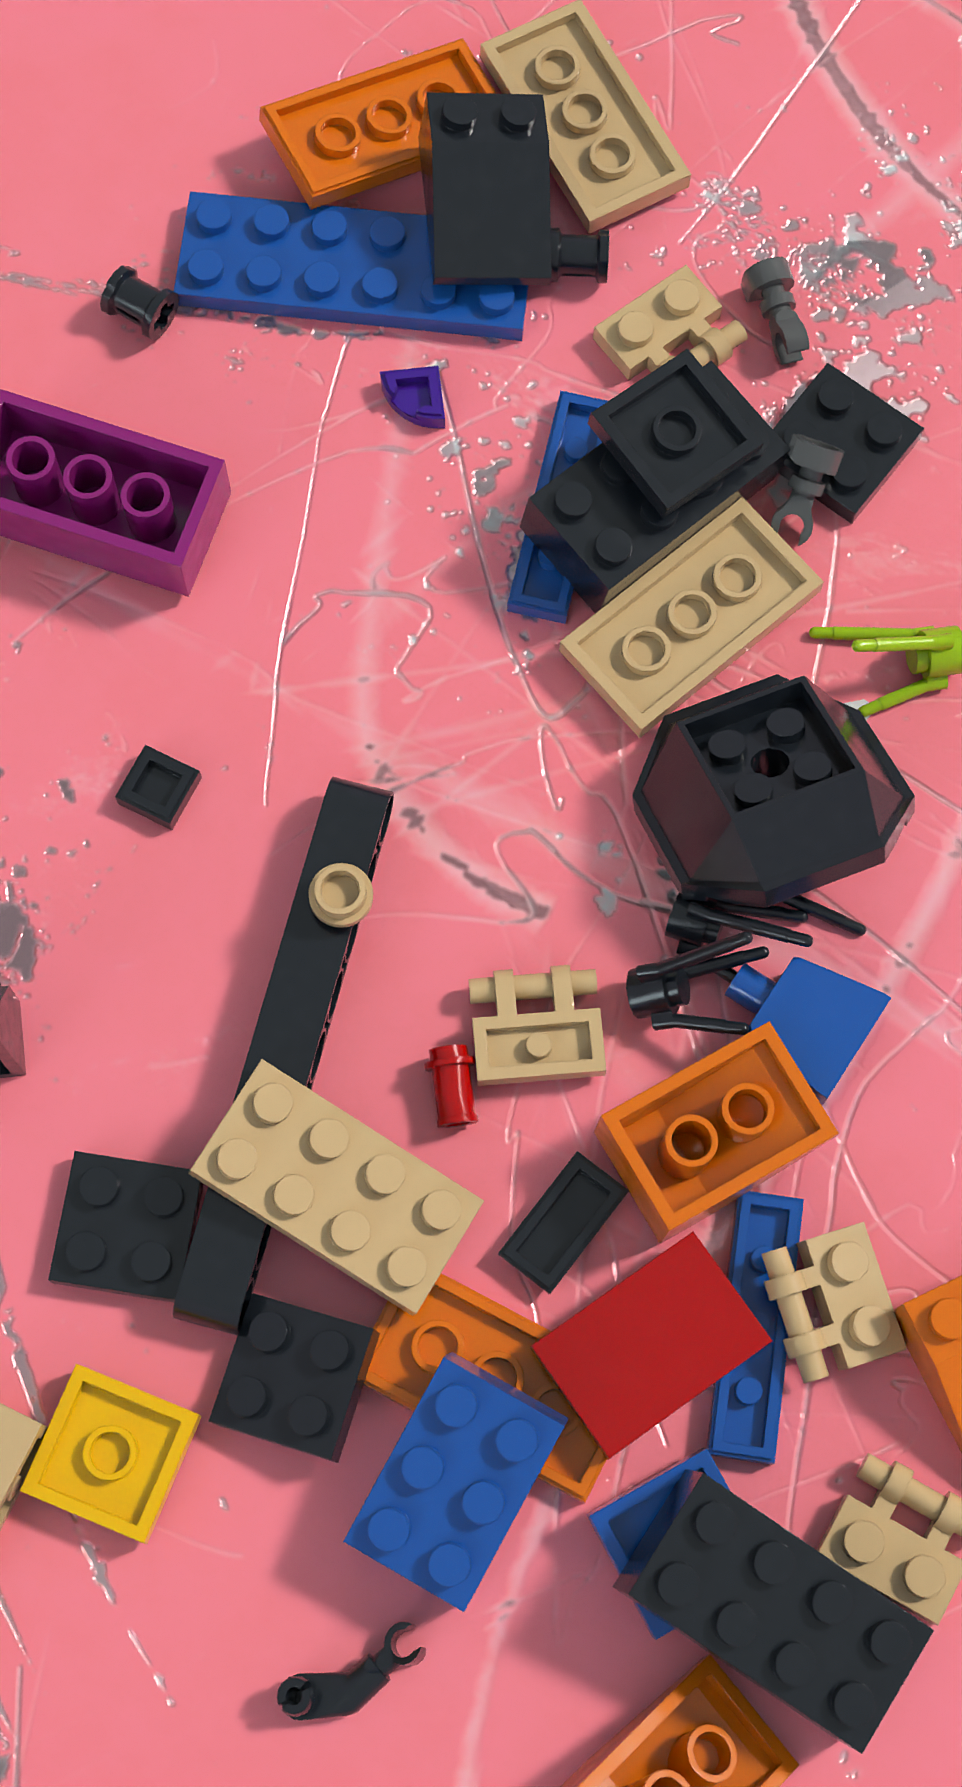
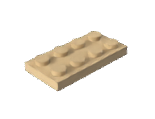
(600, 130)
(690, 616)
(336, 1187)

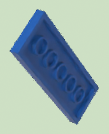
(331, 268)

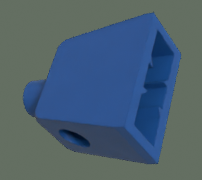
(814, 1014)

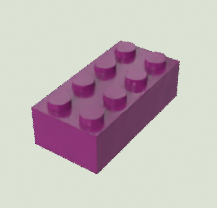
(107, 494)

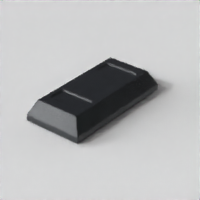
(563, 1222)

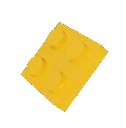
(111, 1453)

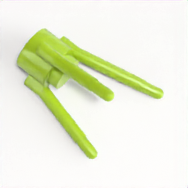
(928, 651)

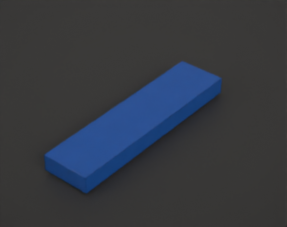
(537, 585)
(750, 1396)

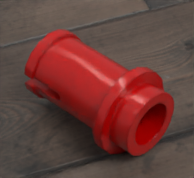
(452, 1085)

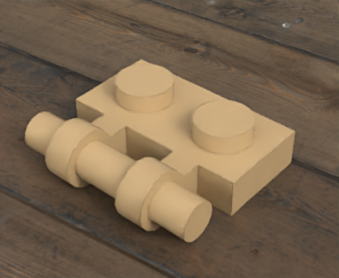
(662, 320)
(537, 1044)
(849, 1298)
(887, 1555)

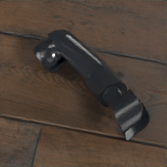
(345, 1693)

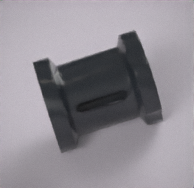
(580, 255)
(139, 302)

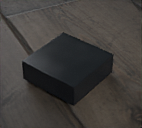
(158, 787)

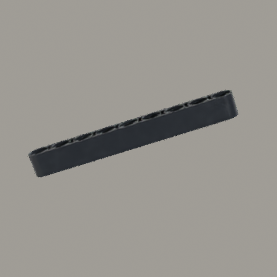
(289, 1036)

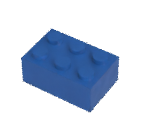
(456, 1480)

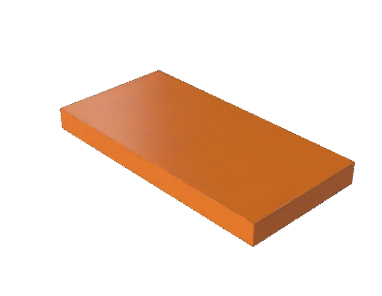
(367, 124)
(494, 1340)

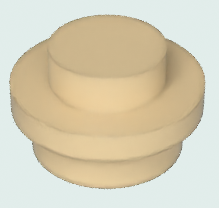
(341, 895)

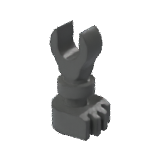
(772, 281)
(815, 460)

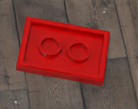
(650, 1345)

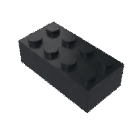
(607, 531)
(774, 1609)

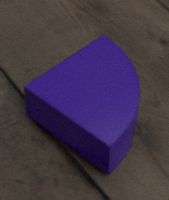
(415, 395)

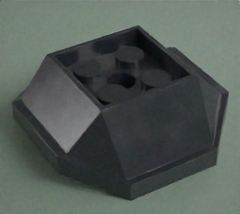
(769, 794)

